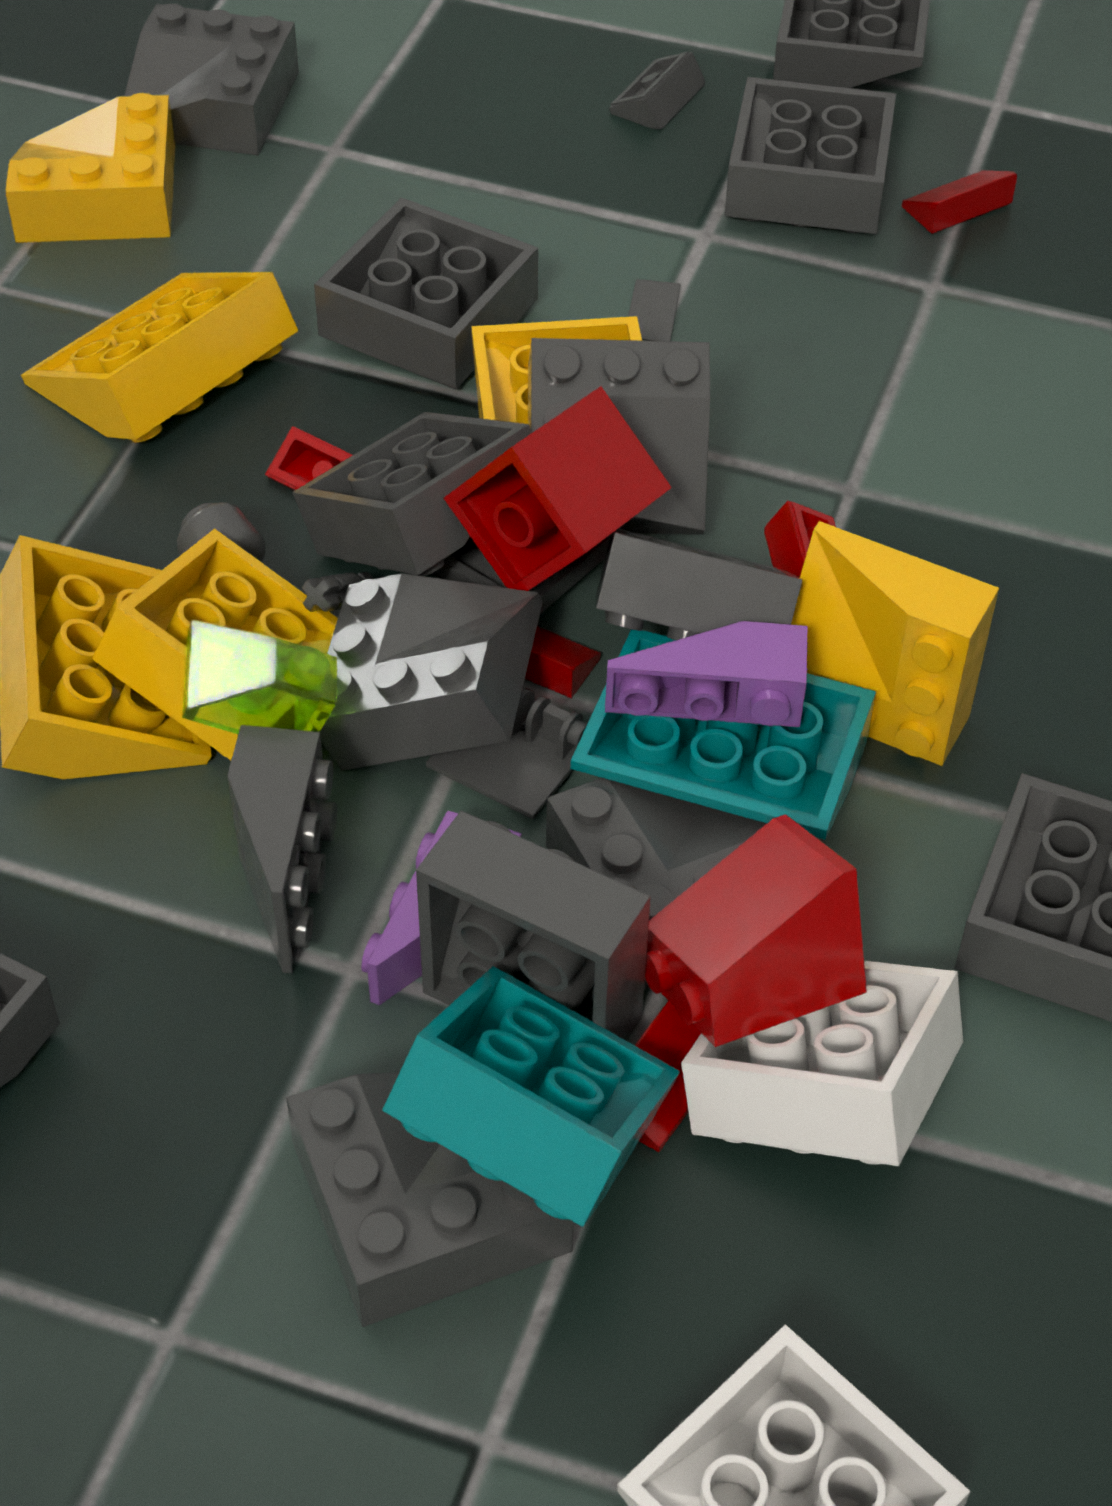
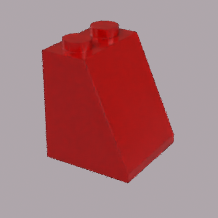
(558, 492)
(760, 936)

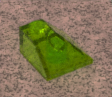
(255, 681)

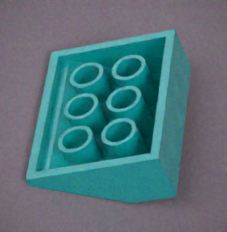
(737, 765)

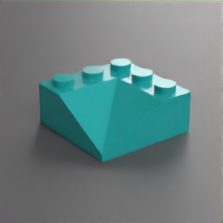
(530, 1094)

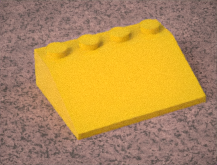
(166, 352)
(56, 703)

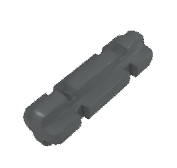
(329, 591)

